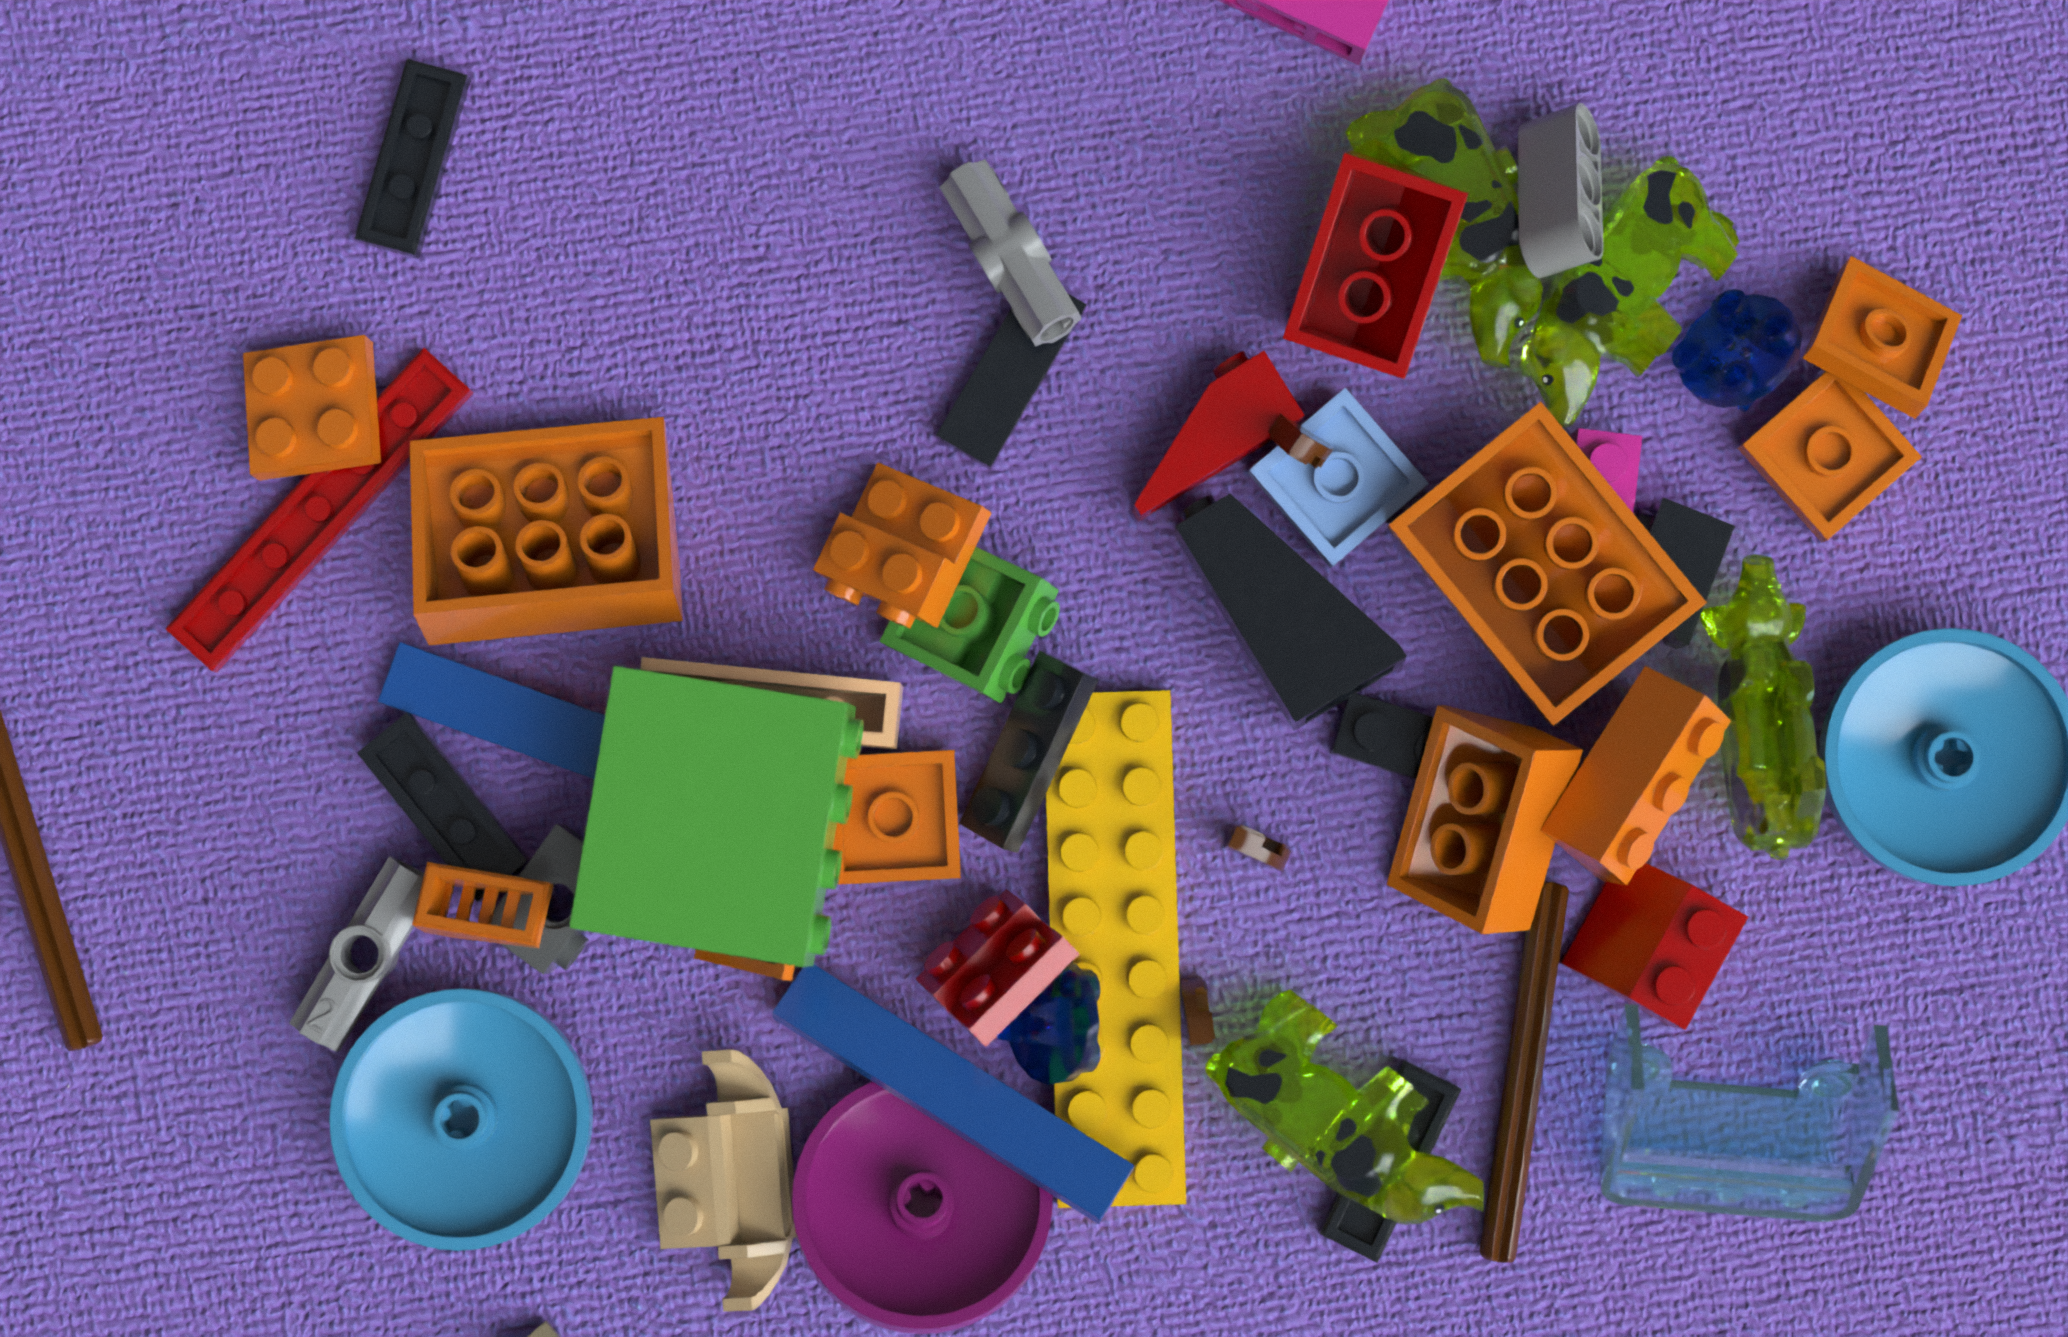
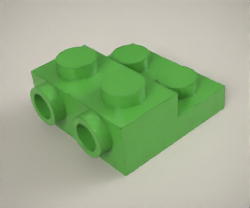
(984, 627)

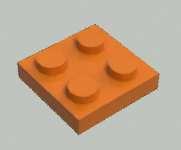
(1882, 337)
(311, 407)
(1829, 454)
(900, 819)

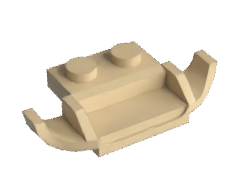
(729, 1179)

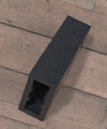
(1287, 617)

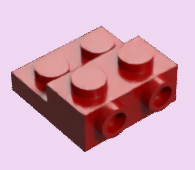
(995, 966)

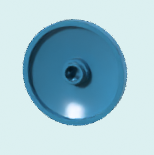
(1948, 757)
(461, 1119)

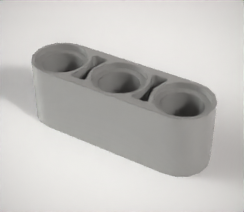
(1560, 191)

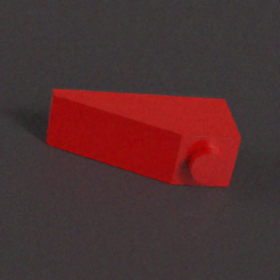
(1222, 429)

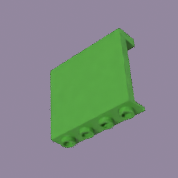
(716, 817)

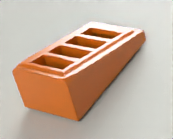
(437, 894)

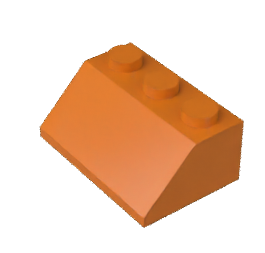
(1636, 776)
(1477, 819)

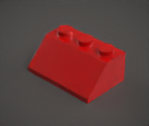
(1375, 264)

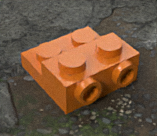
(902, 547)

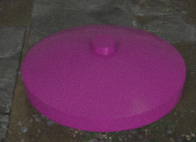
(912, 1217)

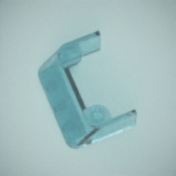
(1739, 1145)

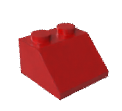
(1655, 943)

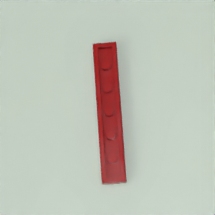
(314, 518)

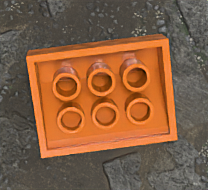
(543, 531)
(1546, 564)

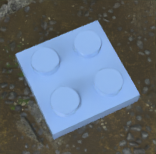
(1354, 488)

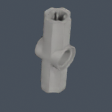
(1010, 252)
(341, 987)

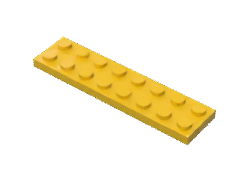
(1118, 910)

